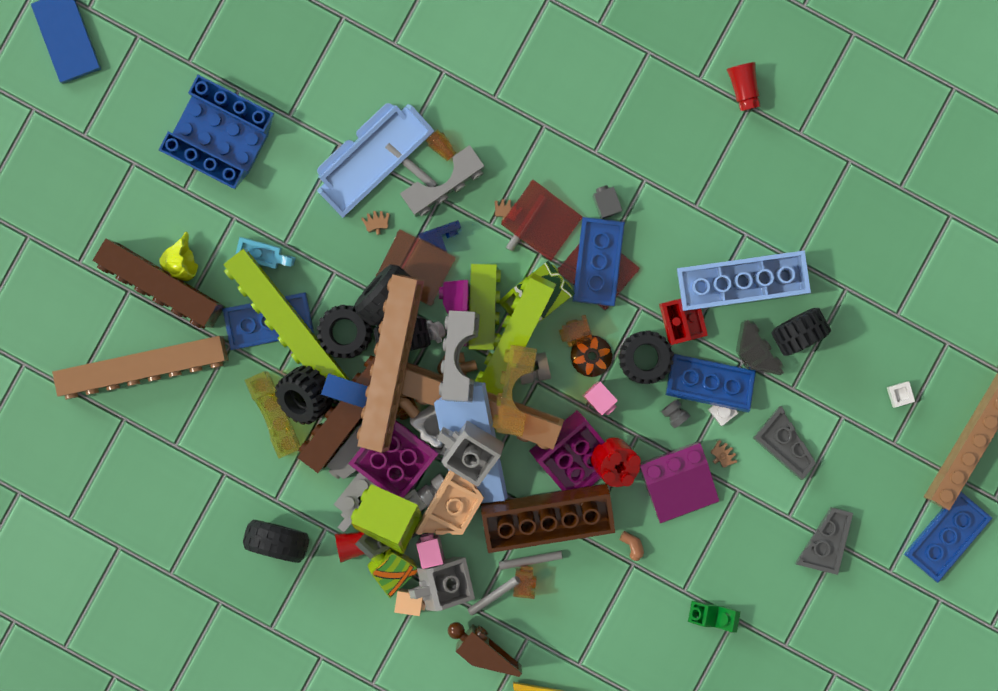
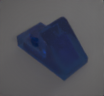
(435, 235)

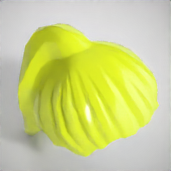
(179, 260)

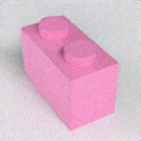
(600, 398)
(430, 550)

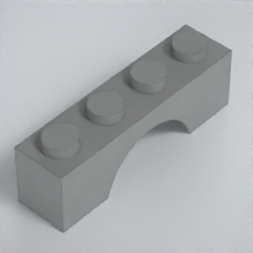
(421, 197)
(460, 328)

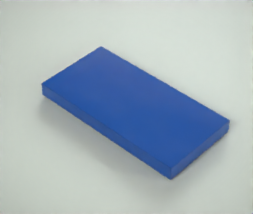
(66, 38)
(598, 261)
(248, 328)
(711, 383)
(947, 537)

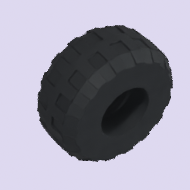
(371, 301)
(276, 541)

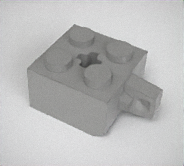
(470, 452)
(351, 499)
(444, 585)

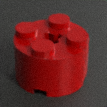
(616, 462)

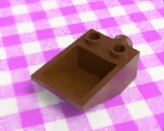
(482, 651)

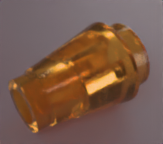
(439, 143)

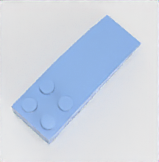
(743, 280)

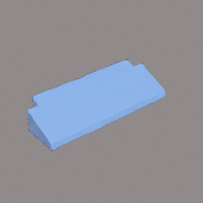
(364, 163)
(454, 416)

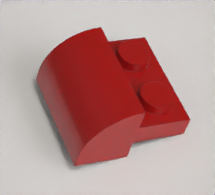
(681, 324)

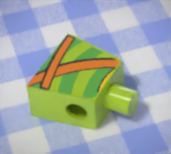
(392, 570)

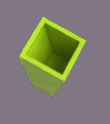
(386, 518)

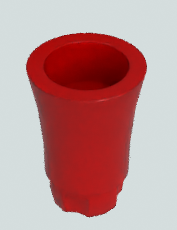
(745, 85)
(346, 545)

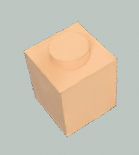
(406, 605)

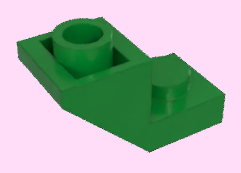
(714, 616)

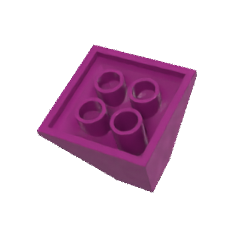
(455, 296)
(399, 466)

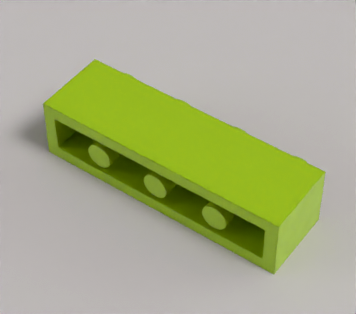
(483, 301)

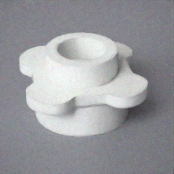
(436, 331)

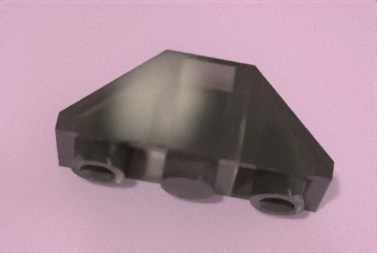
(755, 351)

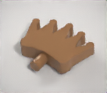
(502, 210)
(376, 223)
(722, 454)

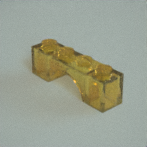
(510, 418)
(279, 426)

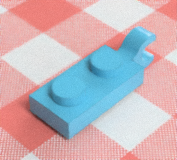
(265, 253)

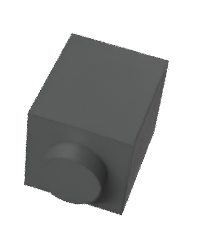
(606, 202)

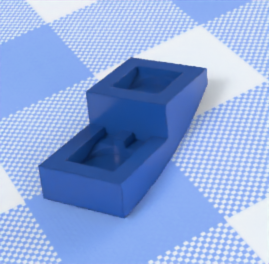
(345, 390)

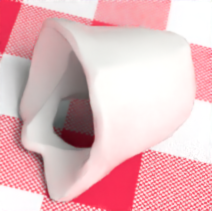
(427, 425)

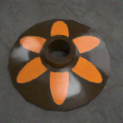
(594, 367)

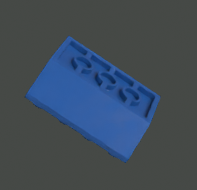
(218, 133)

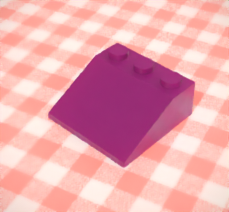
(570, 459)
(679, 482)

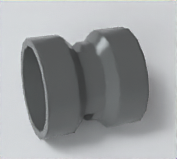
(676, 415)

